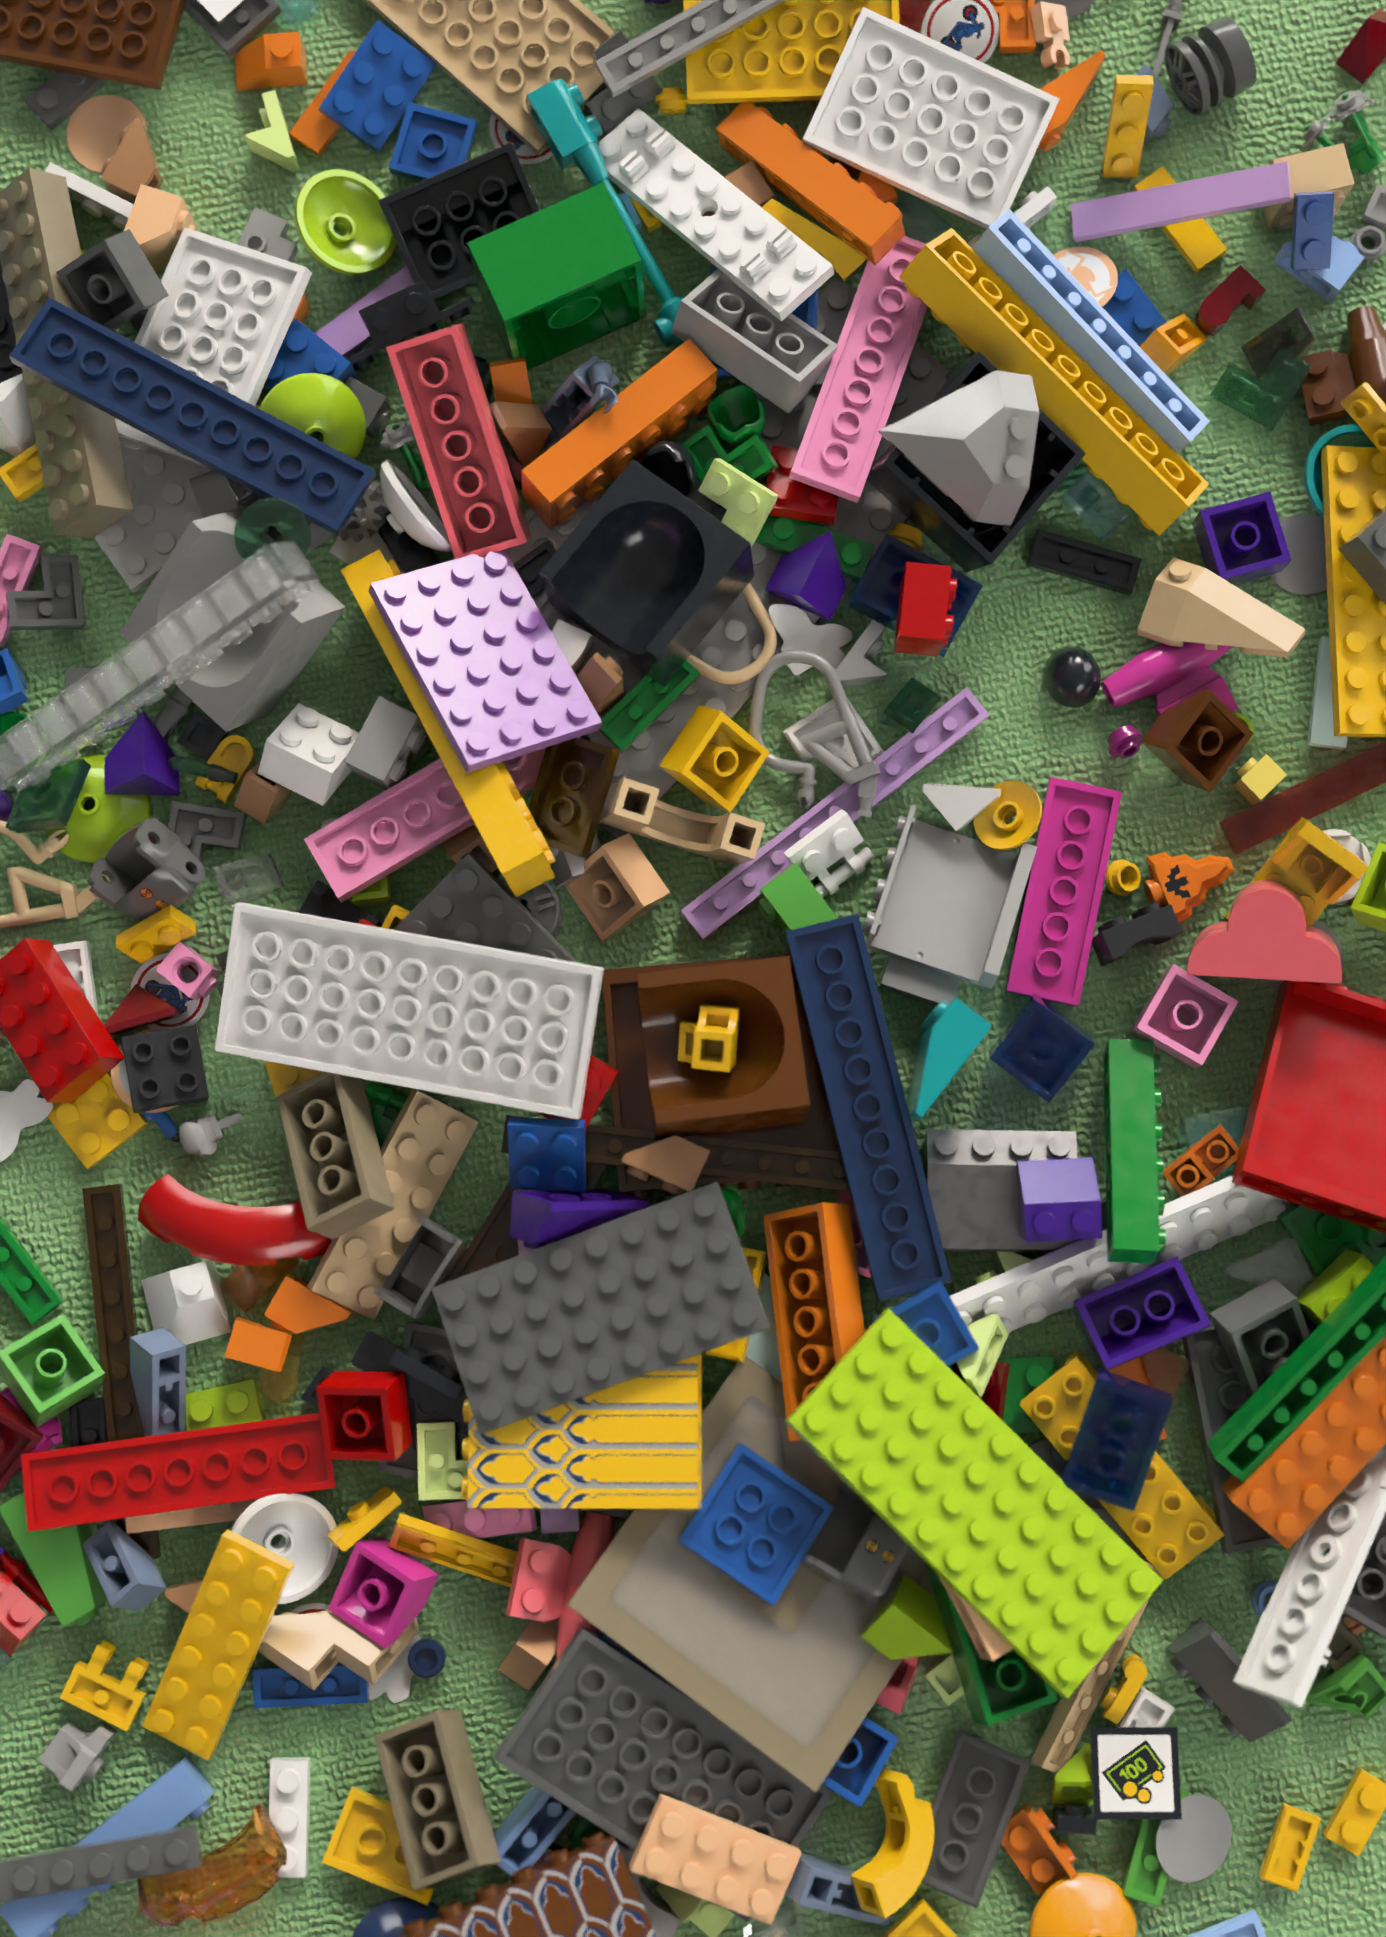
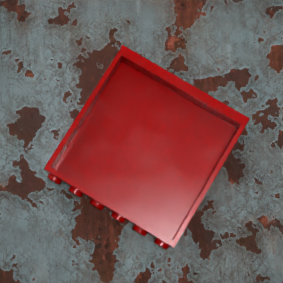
(1321, 1105)

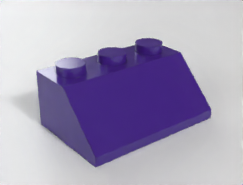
(555, 1215)
(1140, 1314)

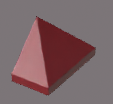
(1366, 48)
(140, 1010)

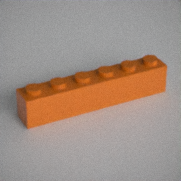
(812, 181)

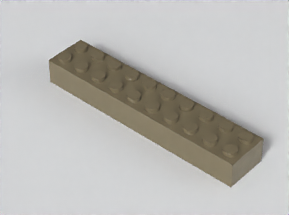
(74, 439)

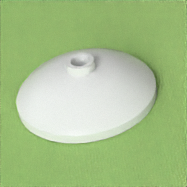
(410, 509)
(303, 1532)

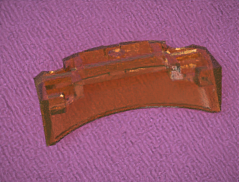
(224, 1882)

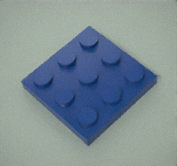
(755, 1524)

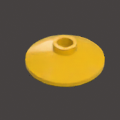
(1015, 800)

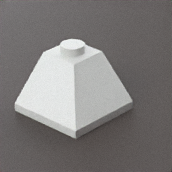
(188, 1302)

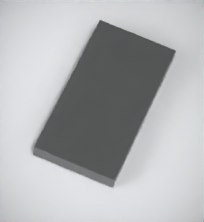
(972, 1815)

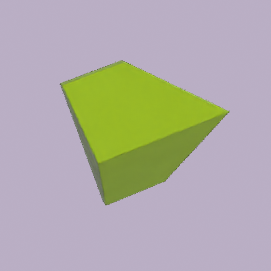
(907, 1624)

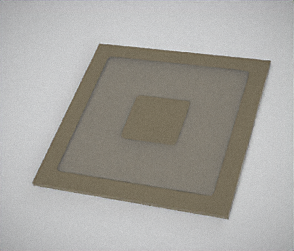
(776, 1675)

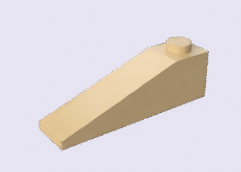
(1205, 609)

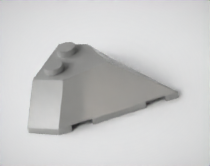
(976, 444)

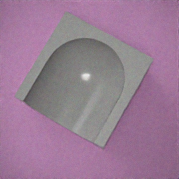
(257, 671)

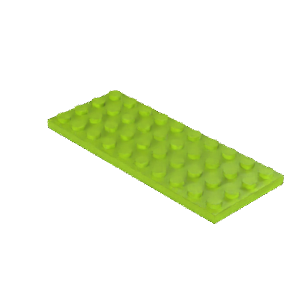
(975, 1502)

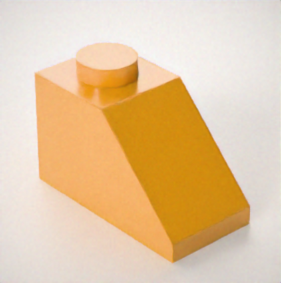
(1173, 343)

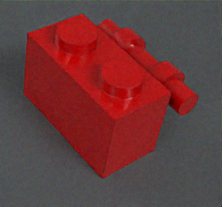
(18, 1612)

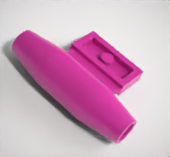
(1168, 674)

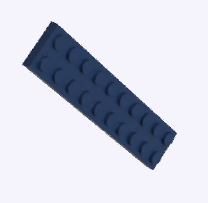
(192, 415)
(867, 1107)

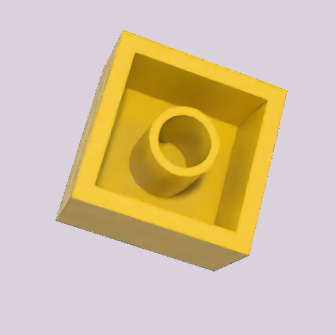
(714, 758)

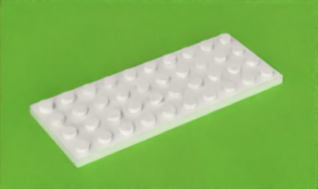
(409, 1009)

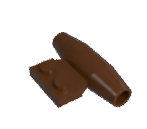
(1339, 374)

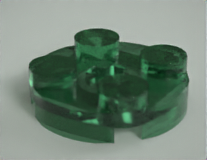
(271, 512)

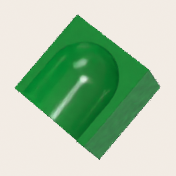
(560, 277)

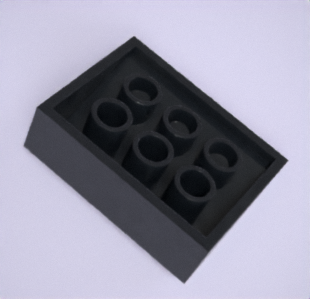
(452, 208)

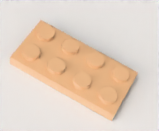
(715, 1859)

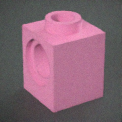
(173, 970)

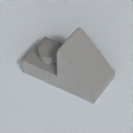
(855, 668)

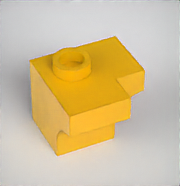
(711, 1040)

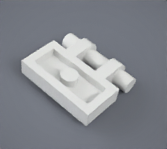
(827, 845)

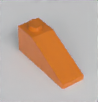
(1071, 91)

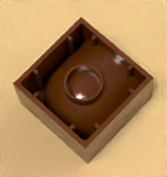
(769, 1071)

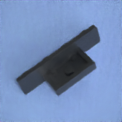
(402, 315)
(426, 1383)

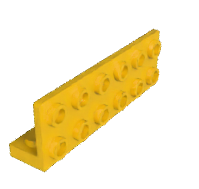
(1168, 1520)

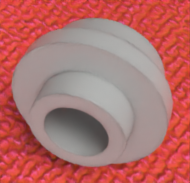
(1374, 236)

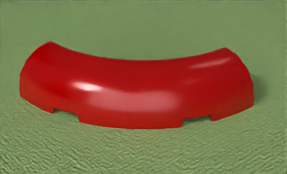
(228, 1231)

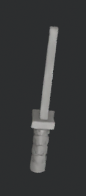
(1171, 17)

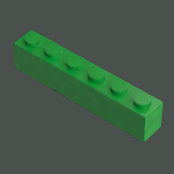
(1131, 1152)

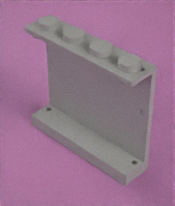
(947, 901)

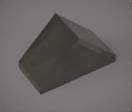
(1290, 333)

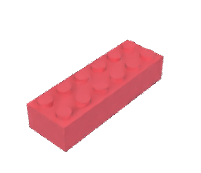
(459, 442)

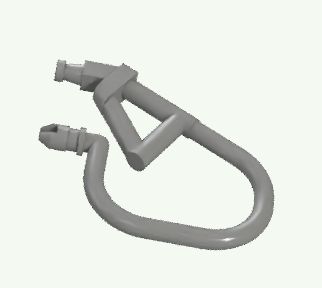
(868, 770)

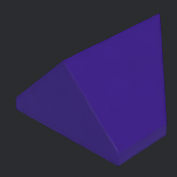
(810, 577)
(140, 763)

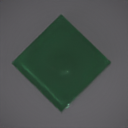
(51, 801)

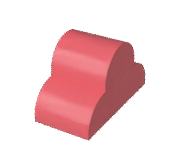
(1266, 940)

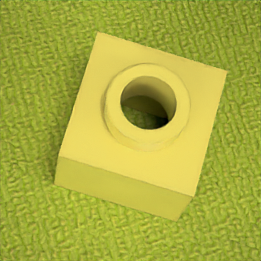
(1258, 778)

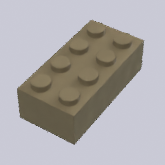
(335, 1154)
(437, 1799)

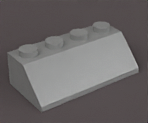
(751, 343)

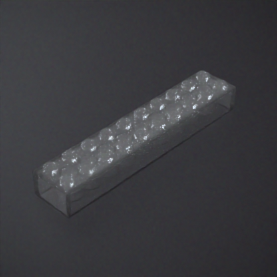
(153, 663)

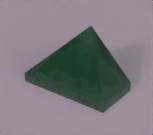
(910, 706)

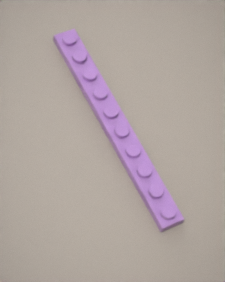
(896, 765)

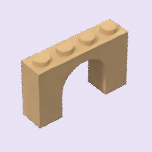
(722, 838)

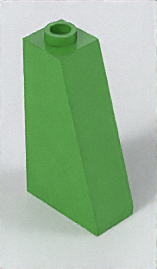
(58, 1564)

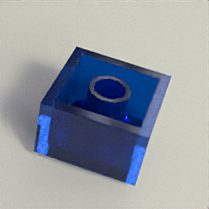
(1041, 1047)

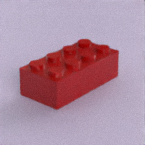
(52, 1023)

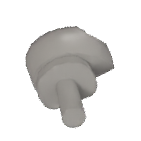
(201, 1134)

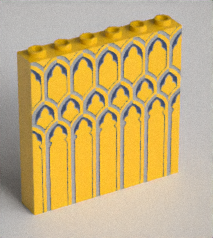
(606, 1450)

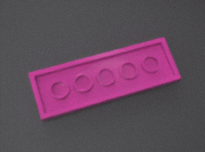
(1063, 891)

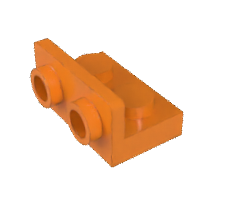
(1036, 1850)

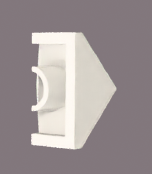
(15, 420)

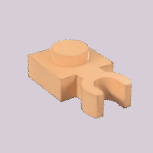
(1051, 29)

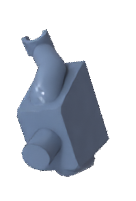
(580, 397)

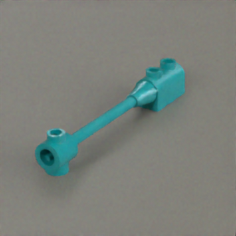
(575, 142)

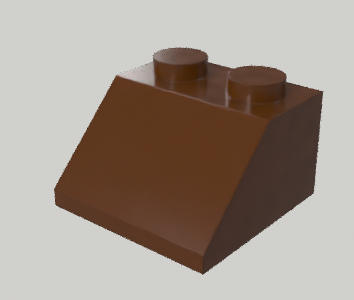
(1198, 739)

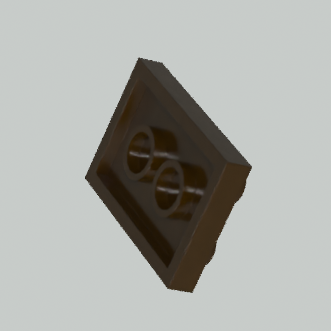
(572, 793)

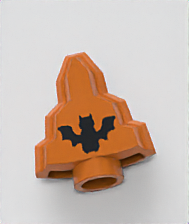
(1183, 880)

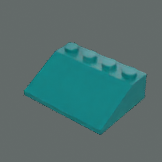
(948, 1041)

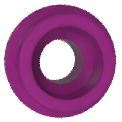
(1124, 742)

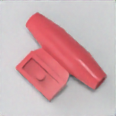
(549, 1577)

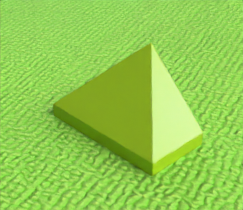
(1074, 1779)

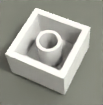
(308, 754)

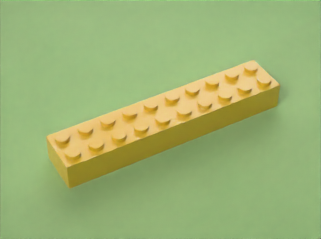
(1016, 339)
(487, 792)

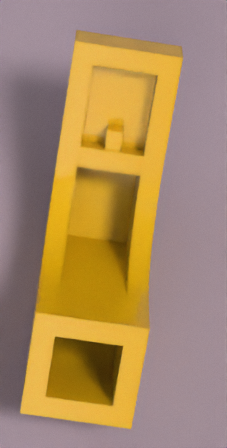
(906, 1850)

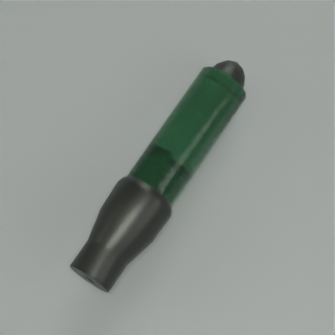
(210, 771)

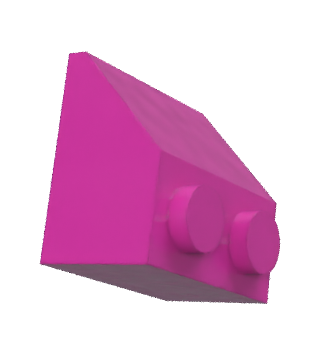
(381, 1590)

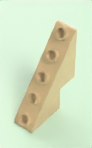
(314, 1644)

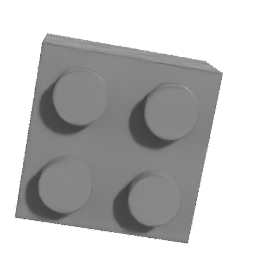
(386, 744)

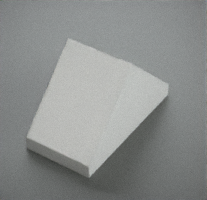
(960, 803)

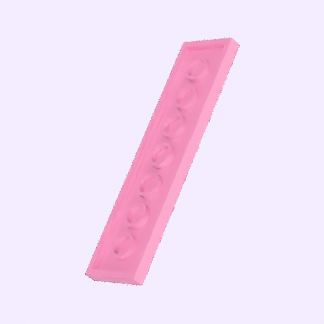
(862, 378)
(401, 825)

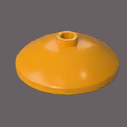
(1083, 1908)

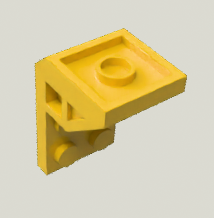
(1313, 867)

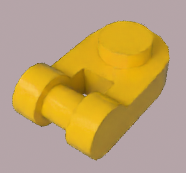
(235, 755)
(1118, 1699)

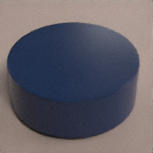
(426, 1657)

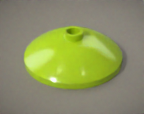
(351, 206)
(322, 405)
(98, 829)

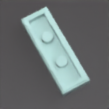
(1321, 719)

